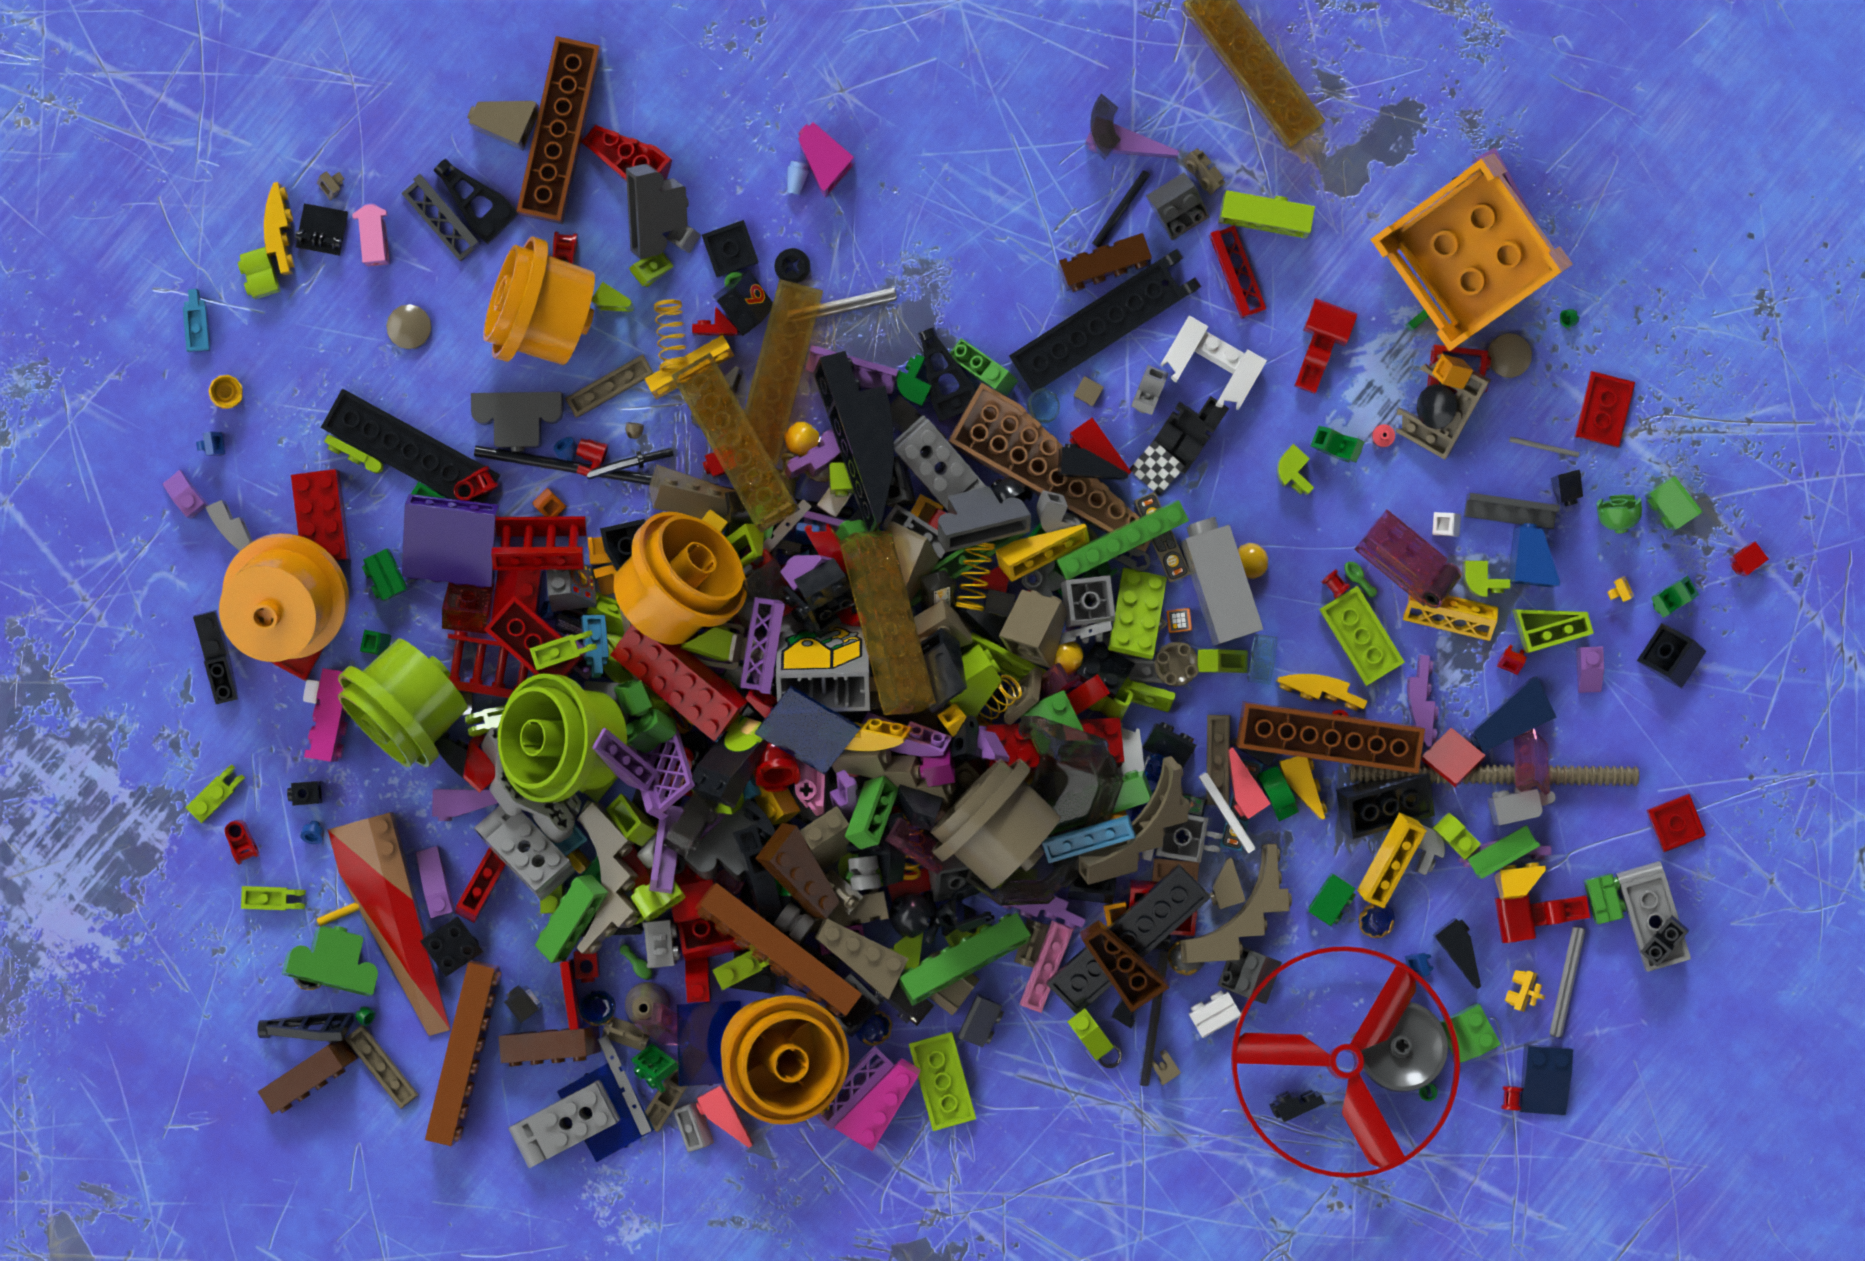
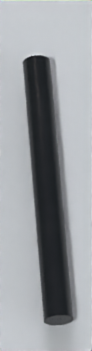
(1123, 205)

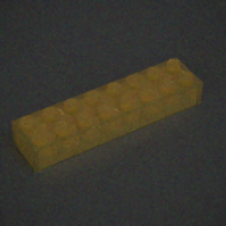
(1255, 69)
(782, 362)
(735, 442)
(887, 622)

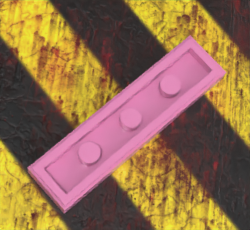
(1046, 966)

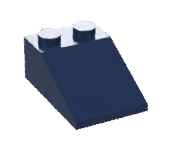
(1546, 1079)

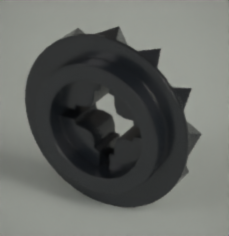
(792, 255)

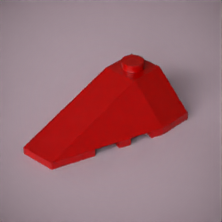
(625, 152)

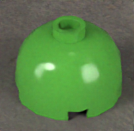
(1619, 513)

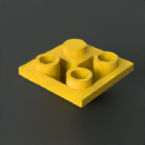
(1517, 882)

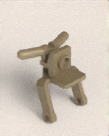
(737, 649)

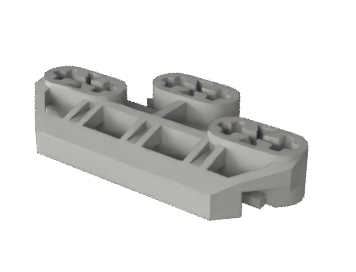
(554, 818)

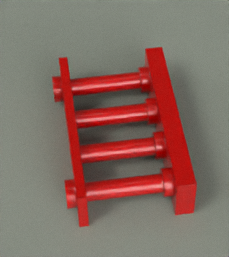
(539, 557)
(476, 684)

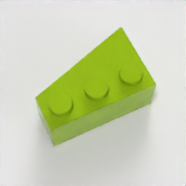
(1548, 628)

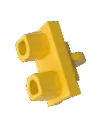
(1521, 999)

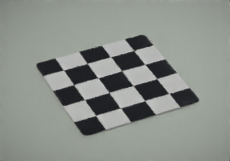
(1156, 467)

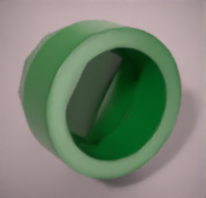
(1564, 318)
(365, 1015)
(1423, 1092)

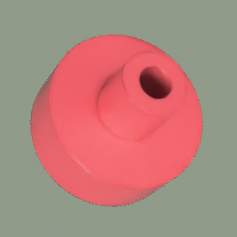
(1379, 439)

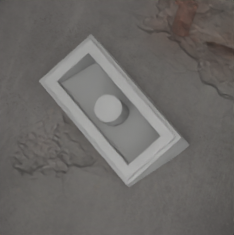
(693, 1127)

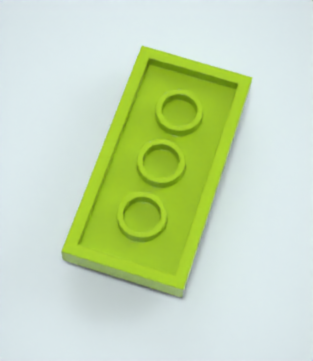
(1137, 613)
(1361, 635)
(942, 1081)

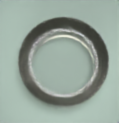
(1115, 1063)

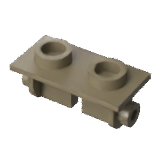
(1197, 163)
(848, 898)
(1028, 953)
(625, 1034)

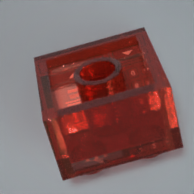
(467, 608)

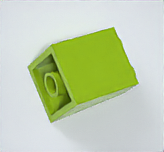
(981, 680)

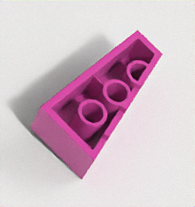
(329, 719)
(874, 1112)

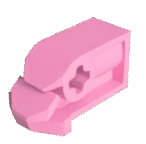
(373, 235)
(817, 782)

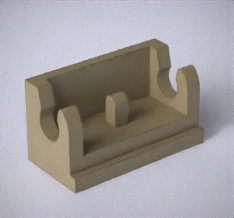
(1166, 1071)

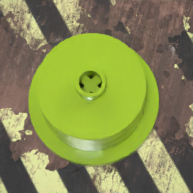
(402, 702)
(550, 737)

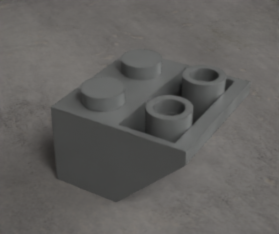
(1178, 206)
(1247, 973)

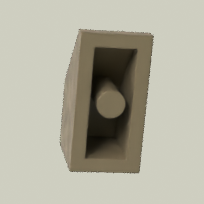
(1227, 887)

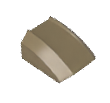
(955, 994)

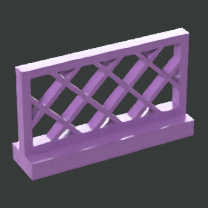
(654, 797)

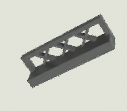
(446, 211)
(1510, 510)

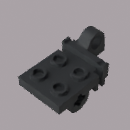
(1186, 433)

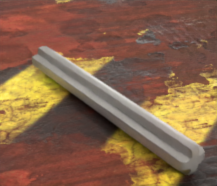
(857, 302)
(1567, 982)

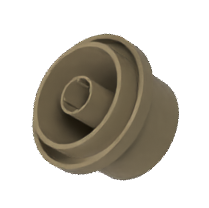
(996, 824)

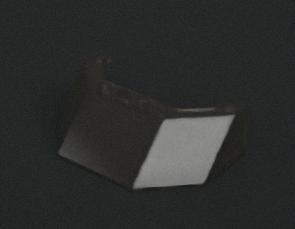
(1081, 785)

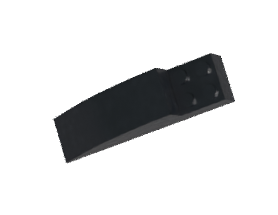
(862, 433)

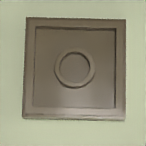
(1030, 687)

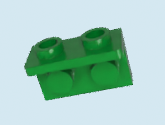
(653, 1066)

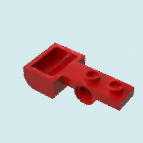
(1329, 326)
(1519, 917)

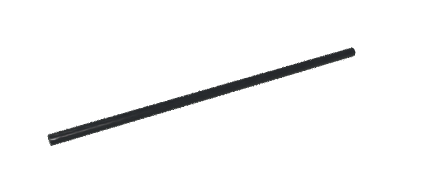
(622, 475)

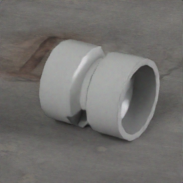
(864, 873)
(794, 922)

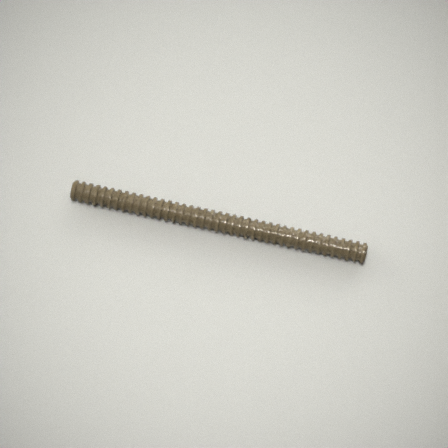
(1507, 774)

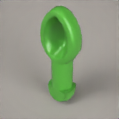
(1356, 574)
(639, 965)

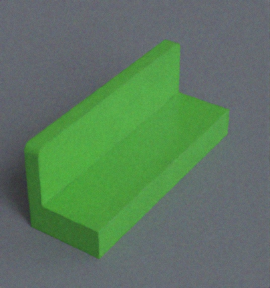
(1503, 852)

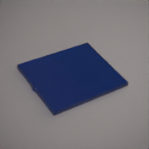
(807, 730)
(699, 1040)
(619, 1134)

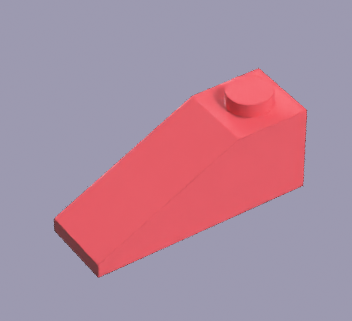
(1246, 791)
(721, 1111)

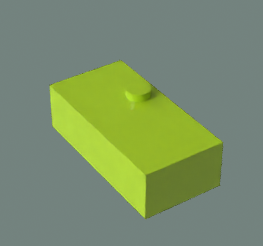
(1266, 214)

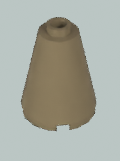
(647, 994)

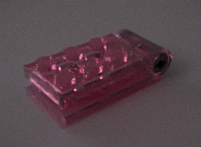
(1409, 560)

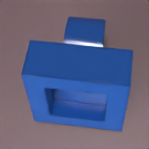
(212, 444)
(801, 536)
(1419, 963)

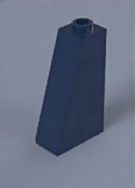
(1516, 715)

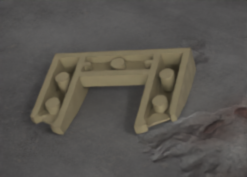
(1443, 440)

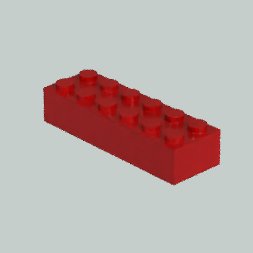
(681, 681)
(1019, 747)

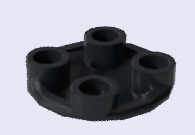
(1437, 406)

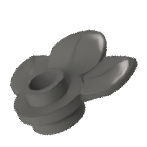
(1046, 580)

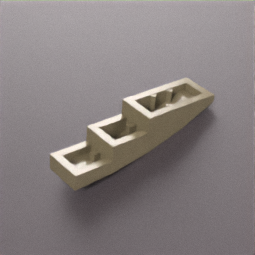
(664, 1102)

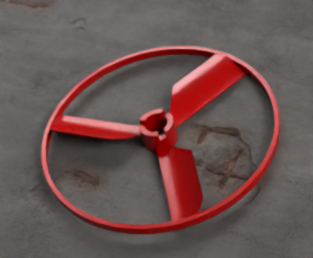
(1359, 1106)

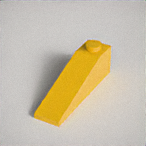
(1036, 551)

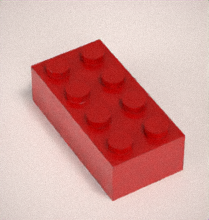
(321, 511)
(520, 629)

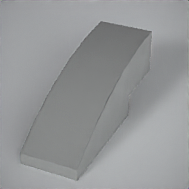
(232, 529)

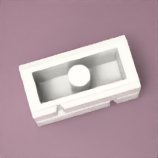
(1214, 1014)

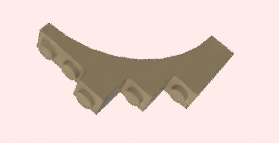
(897, 769)
(1163, 810)
(616, 878)
(1266, 896)

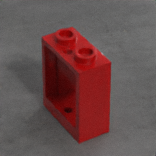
(1484, 363)

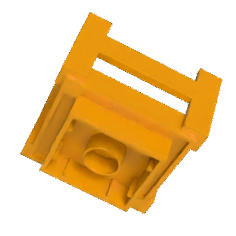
(1471, 251)

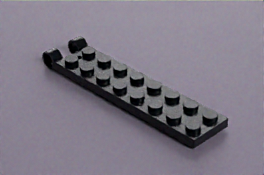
(1101, 323)

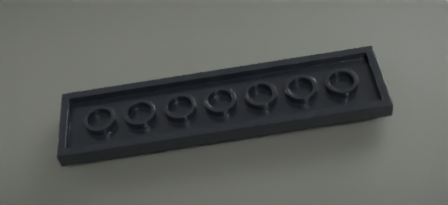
(402, 446)
(1140, 928)

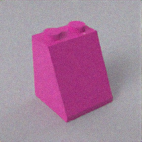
(825, 157)

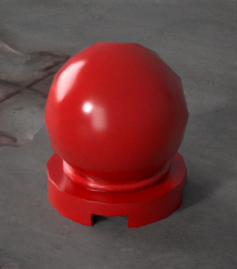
(776, 770)

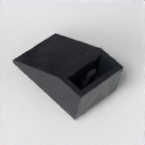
(944, 667)

